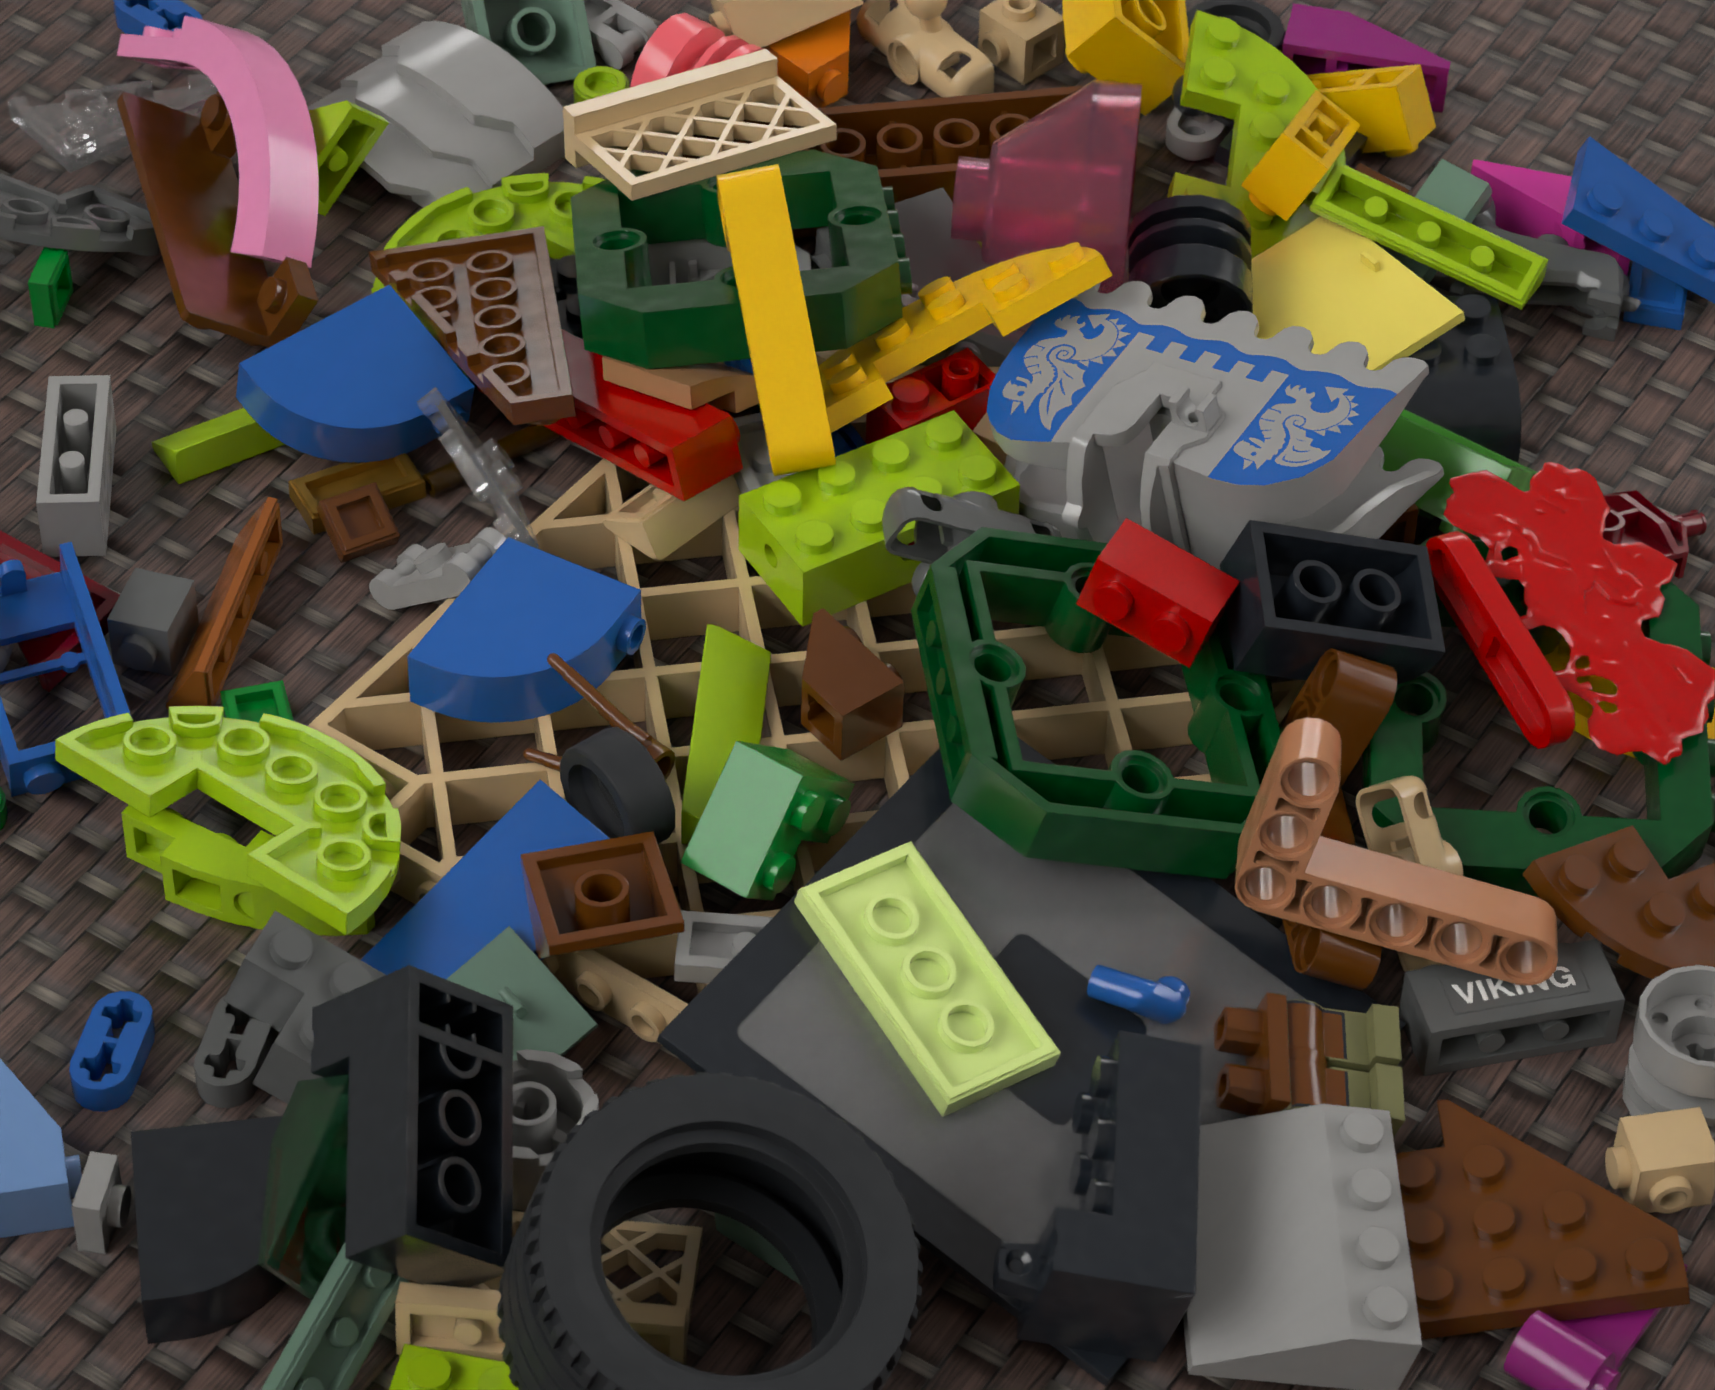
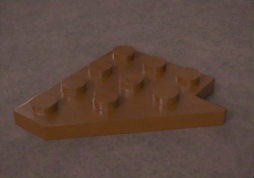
(1518, 1234)

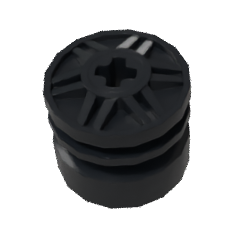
(1193, 250)

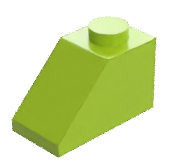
(342, 140)

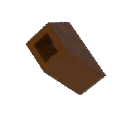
(847, 689)

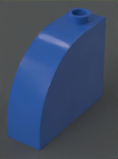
(353, 383)
(494, 640)

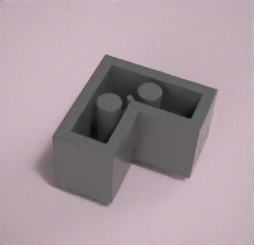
(280, 984)

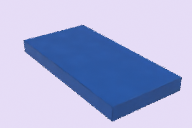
(482, 889)

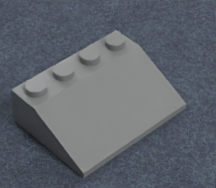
(1302, 1252)

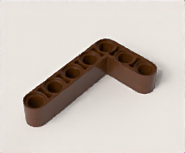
(1355, 699)

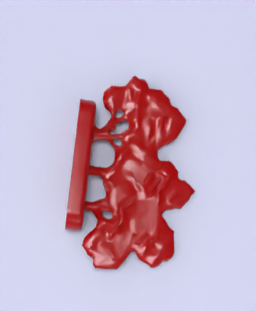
(1583, 590)

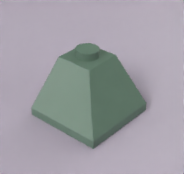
(541, 34)

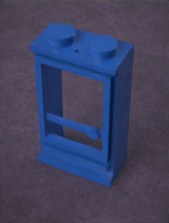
(39, 609)

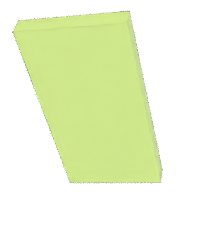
(927, 978)

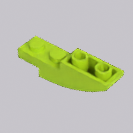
(210, 872)

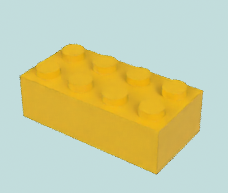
(1129, 43)

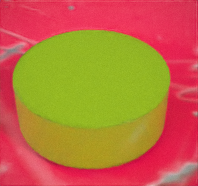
(598, 82)

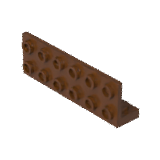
(194, 214)

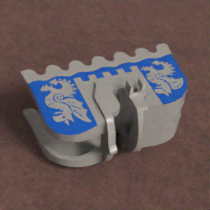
(1198, 425)

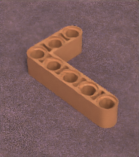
(1371, 895)

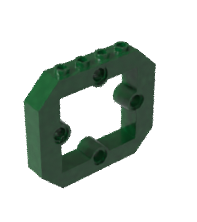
(704, 319)
(1072, 814)
(1502, 844)

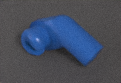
(1158, 1001)

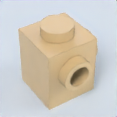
(1022, 37)
(1663, 1160)

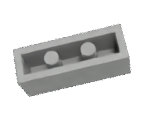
(76, 464)

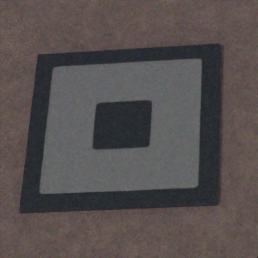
(1008, 1158)

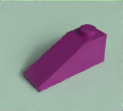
(1339, 41)

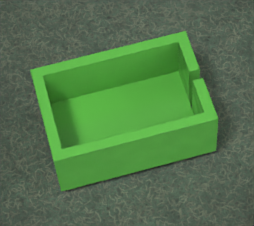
(1420, 438)

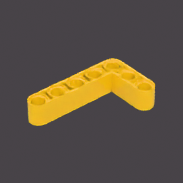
(775, 319)

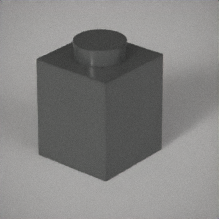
(153, 622)

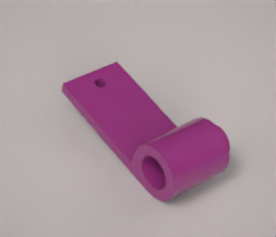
(1575, 1351)

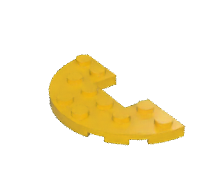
(949, 312)

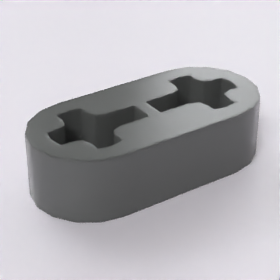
(224, 1044)

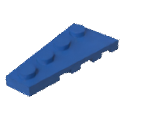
(1639, 220)

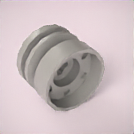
(1674, 1045)

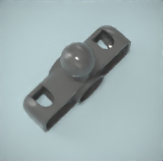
(944, 523)

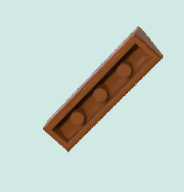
(229, 610)

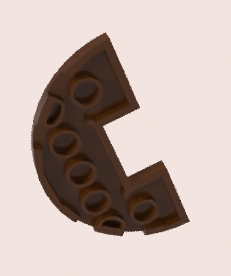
(1629, 903)

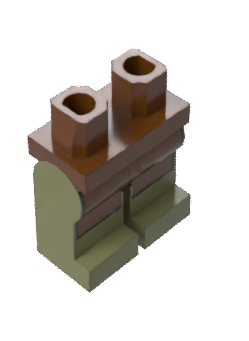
(1309, 1058)

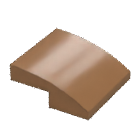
(687, 385)

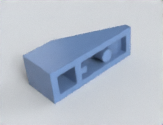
(33, 1164)

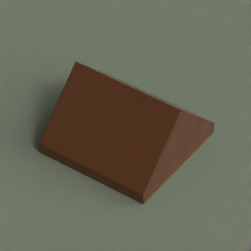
(599, 895)

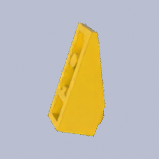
(1386, 103)
(1300, 157)

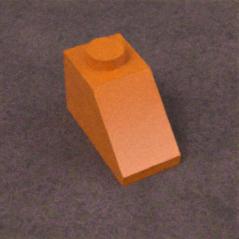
(816, 60)

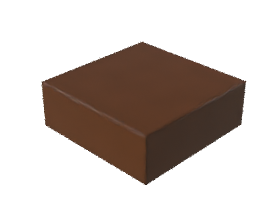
(358, 522)

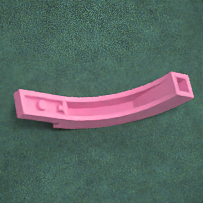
(270, 128)

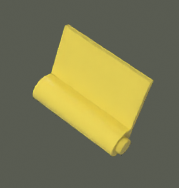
(1346, 292)

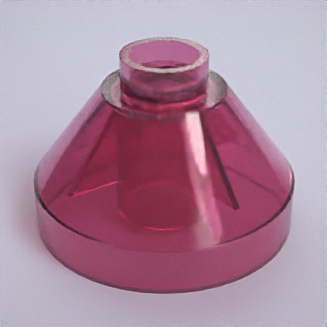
(1056, 181)

